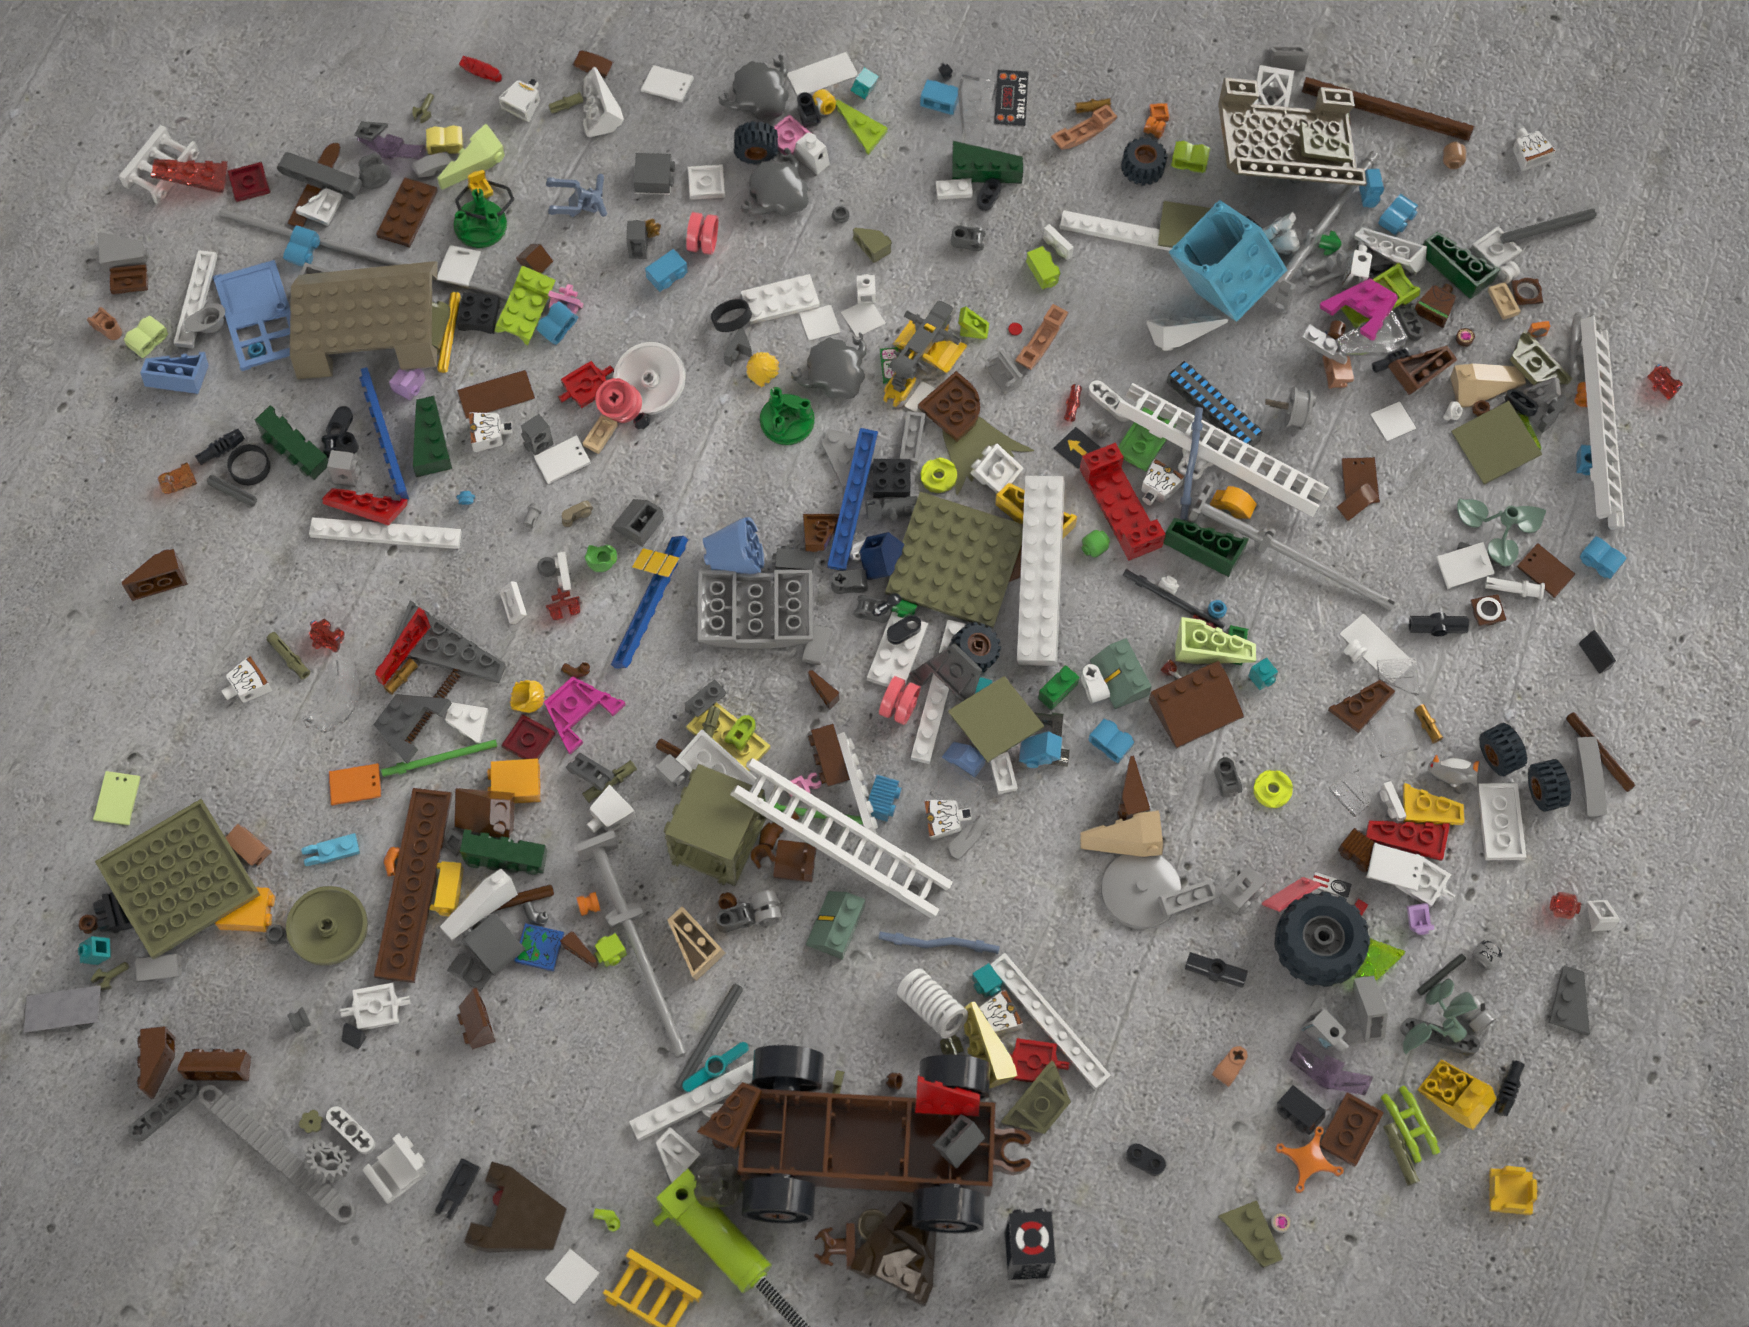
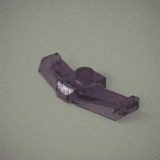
(394, 147)
(1329, 1072)

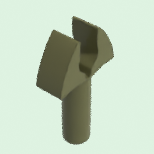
(423, 109)
(107, 976)
(838, 1081)

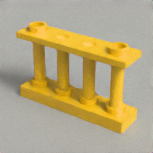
(653, 1273)

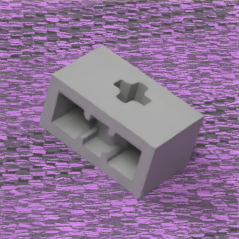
(343, 468)

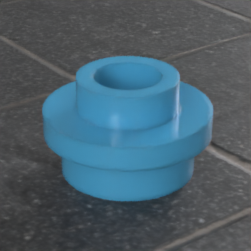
(256, 347)
(465, 498)
(1217, 604)

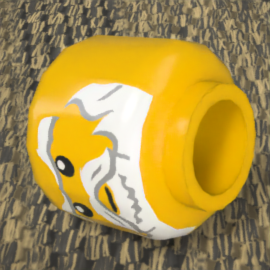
(824, 101)

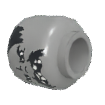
(1487, 954)

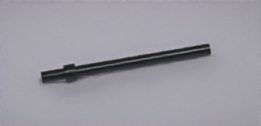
(1141, 581)

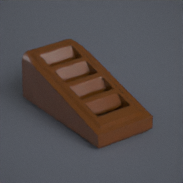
(827, 693)
(576, 947)

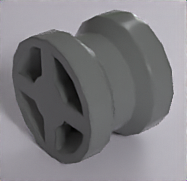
(299, 1019)

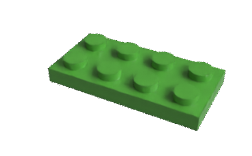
(1140, 446)

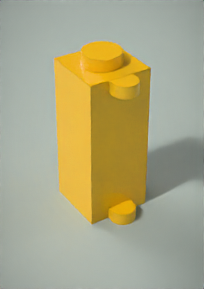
(448, 888)

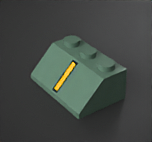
(1122, 673)
(836, 923)

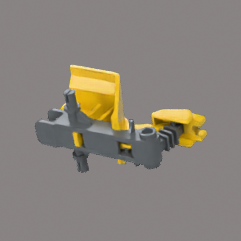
(925, 341)

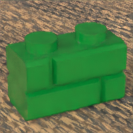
(1058, 687)

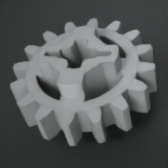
(327, 1162)

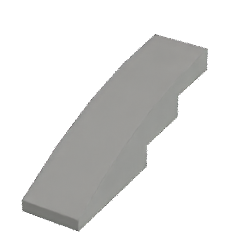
(1591, 776)

